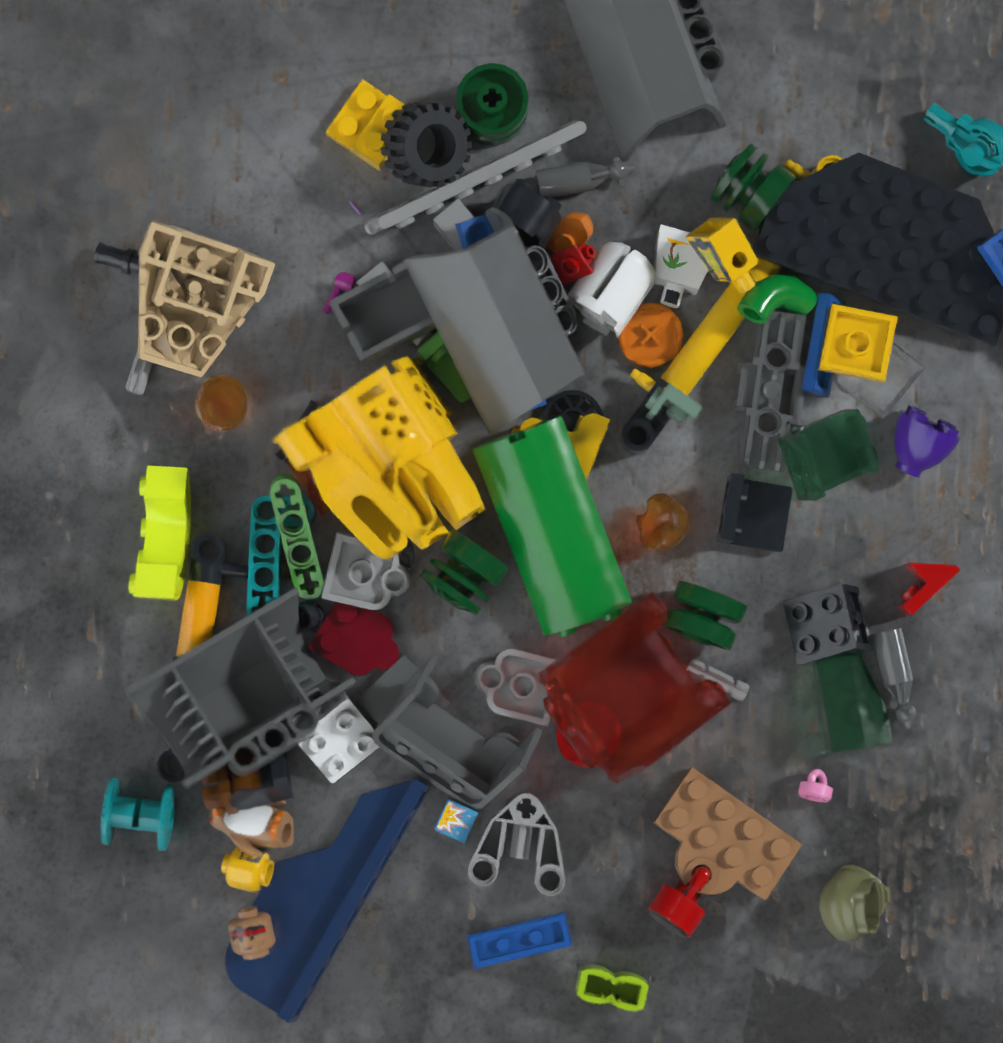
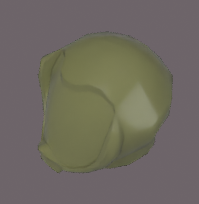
(853, 903)

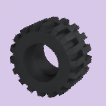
(449, 150)

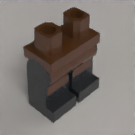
(260, 788)

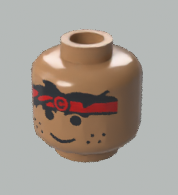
(251, 933)

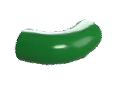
(777, 292)

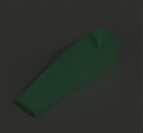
(850, 704)

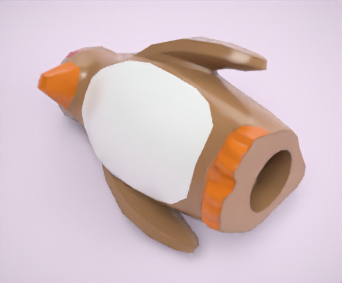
(256, 827)

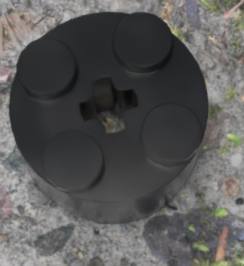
(531, 214)

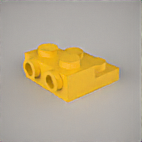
(362, 122)

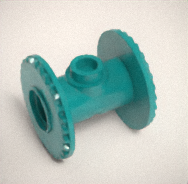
(137, 814)

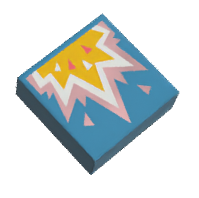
(456, 820)

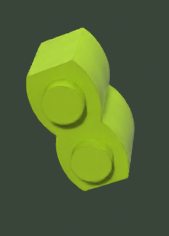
(620, 988)

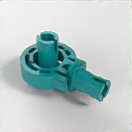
(963, 137)

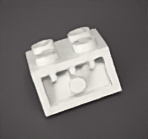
(339, 739)

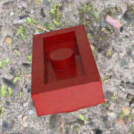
(932, 579)

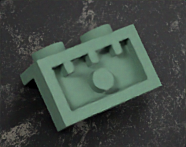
(679, 405)

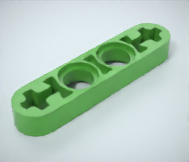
(295, 537)

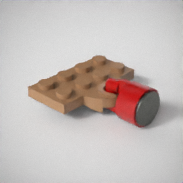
(718, 847)

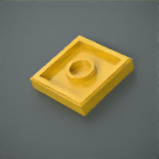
(858, 343)

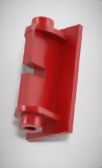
(573, 262)

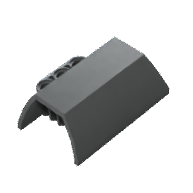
(647, 62)
(501, 320)
(237, 692)

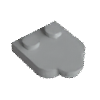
(360, 577)
(515, 685)

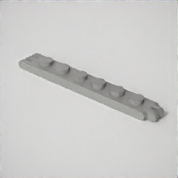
(488, 173)

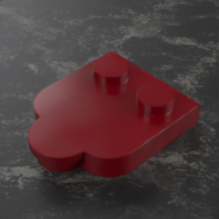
(356, 639)

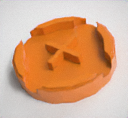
(651, 336)

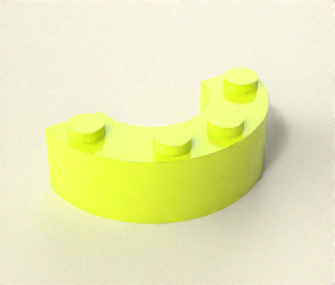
(166, 531)

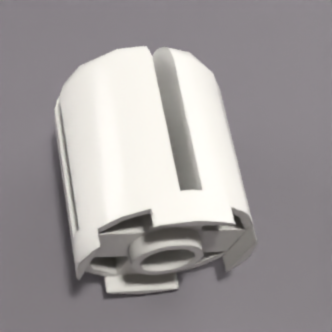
(614, 288)

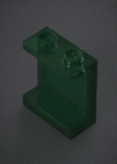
(828, 453)

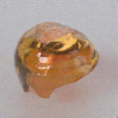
(221, 402)
(663, 523)

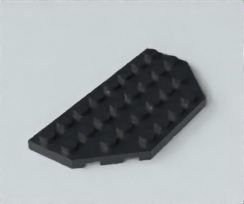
(890, 243)

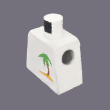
(676, 266)

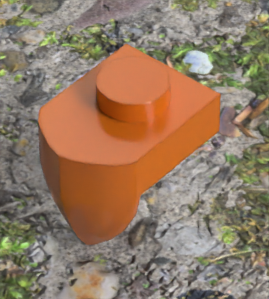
(572, 230)

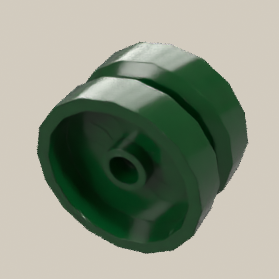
(492, 85)
(706, 610)

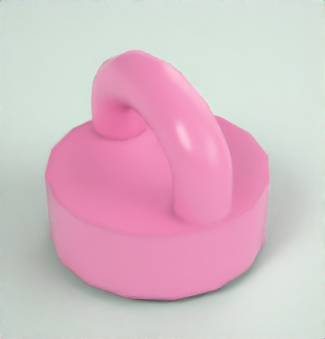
(816, 791)

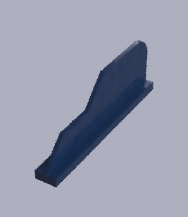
(318, 898)

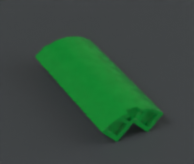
(553, 527)

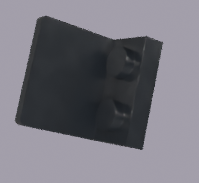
(754, 514)
(827, 623)

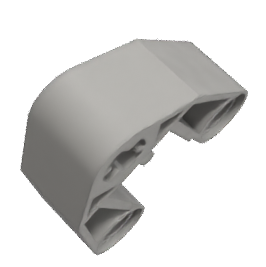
(548, 850)

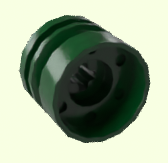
(751, 187)
(464, 572)

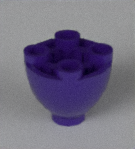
(922, 442)

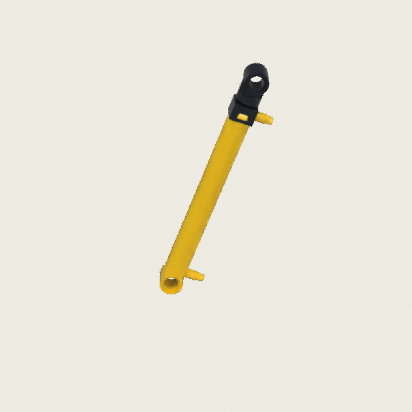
(702, 345)

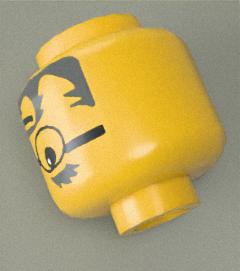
(247, 871)

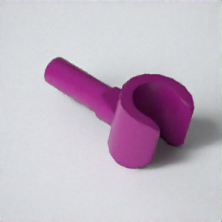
(343, 281)

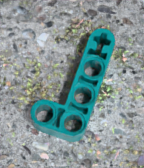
(273, 559)

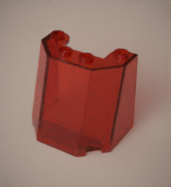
(627, 694)

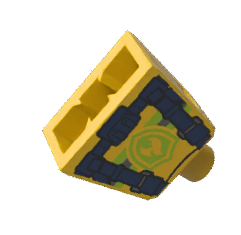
(725, 252)

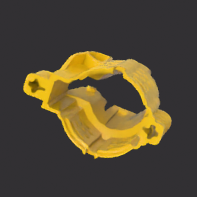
(388, 462)

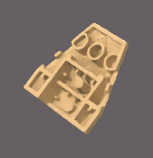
(193, 296)

